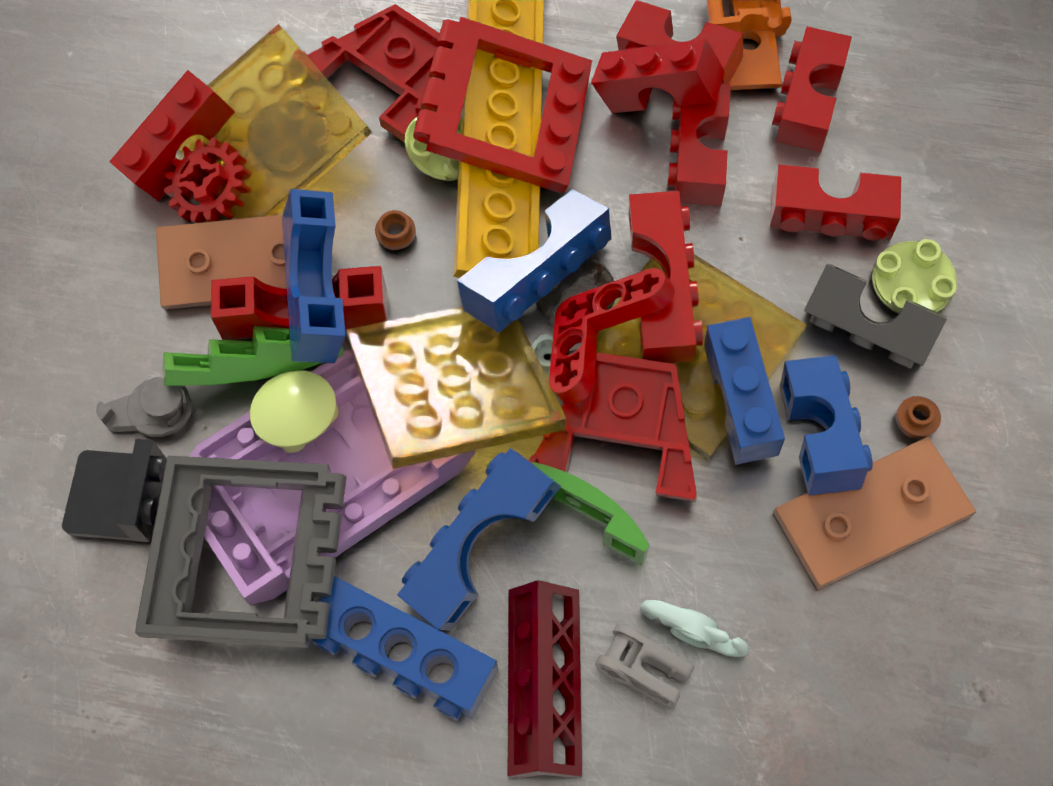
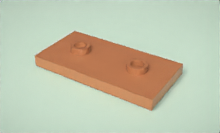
(217, 250)
(898, 506)

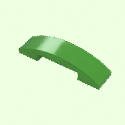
(620, 532)

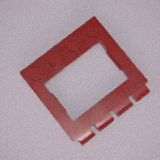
(446, 94)

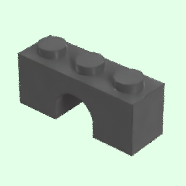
(906, 336)

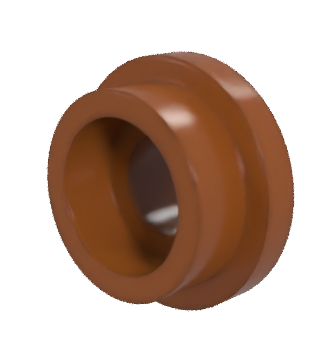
(392, 221)
(917, 428)

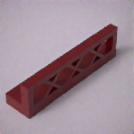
(535, 677)

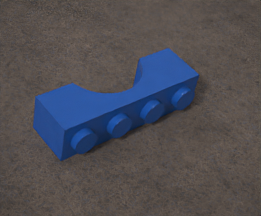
(505, 288)
(313, 310)
(442, 583)

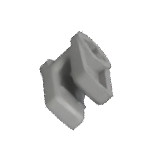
(630, 669)

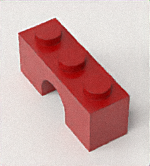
(653, 26)
(682, 69)
(184, 112)
(808, 114)
(698, 169)
(802, 204)

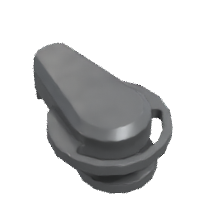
(149, 409)

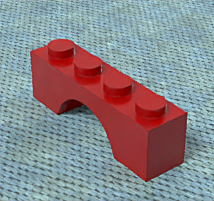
(658, 232)
(248, 302)

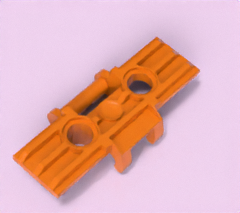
(763, 23)

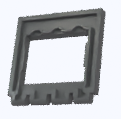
(179, 541)

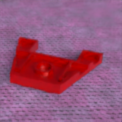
(394, 51)
(630, 405)

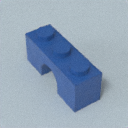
(821, 393)
(749, 402)

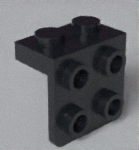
(116, 493)

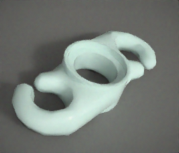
(694, 628)

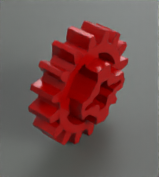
(208, 182)

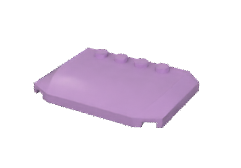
(257, 526)

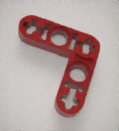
(585, 314)

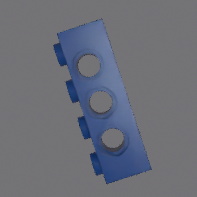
(453, 698)

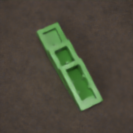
(235, 360)

